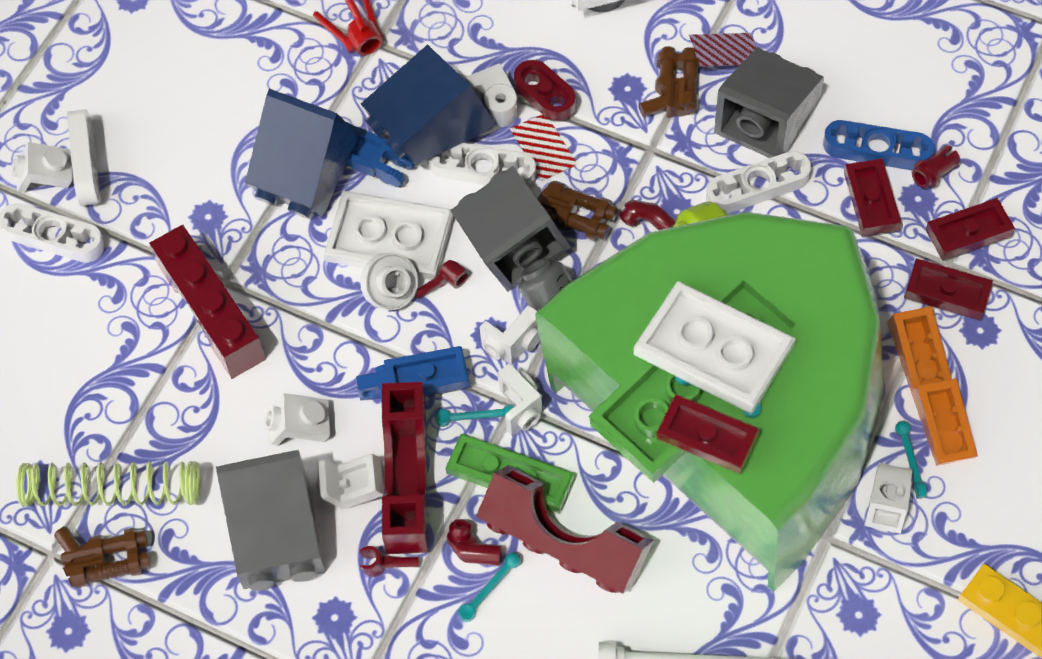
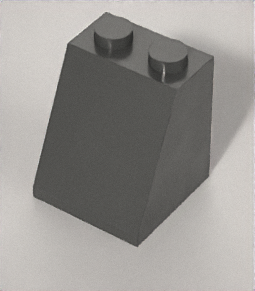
(766, 103)
(508, 227)
(271, 520)

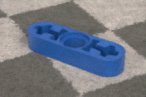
(868, 132)

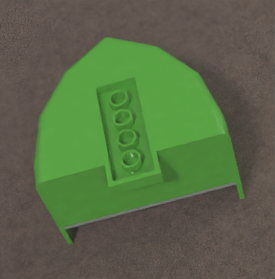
(813, 416)

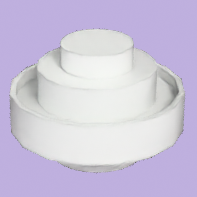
(389, 281)

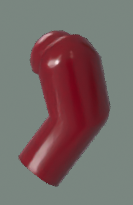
(647, 211)
(467, 546)

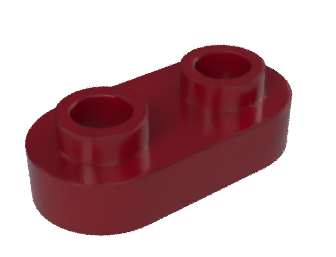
(548, 90)

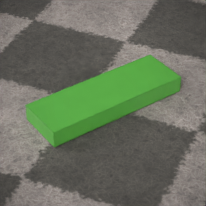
(478, 460)

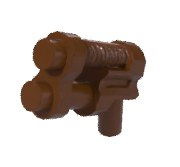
(676, 94)
(562, 204)
(88, 561)

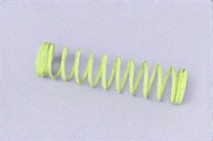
(190, 491)

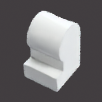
(496, 94)
(889, 498)

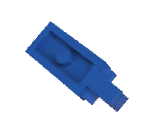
(438, 370)

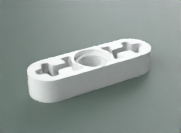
(83, 157)
(768, 169)
(453, 171)
(63, 243)

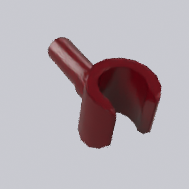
(449, 272)
(384, 562)

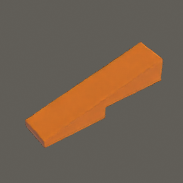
(931, 385)

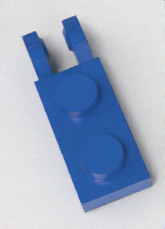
(370, 154)

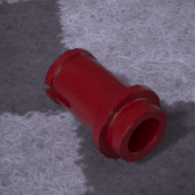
(927, 172)

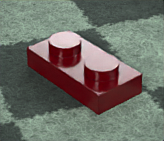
(872, 197)
(970, 229)
(948, 289)
(707, 433)

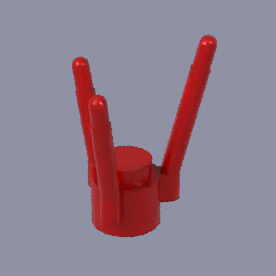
(362, 35)

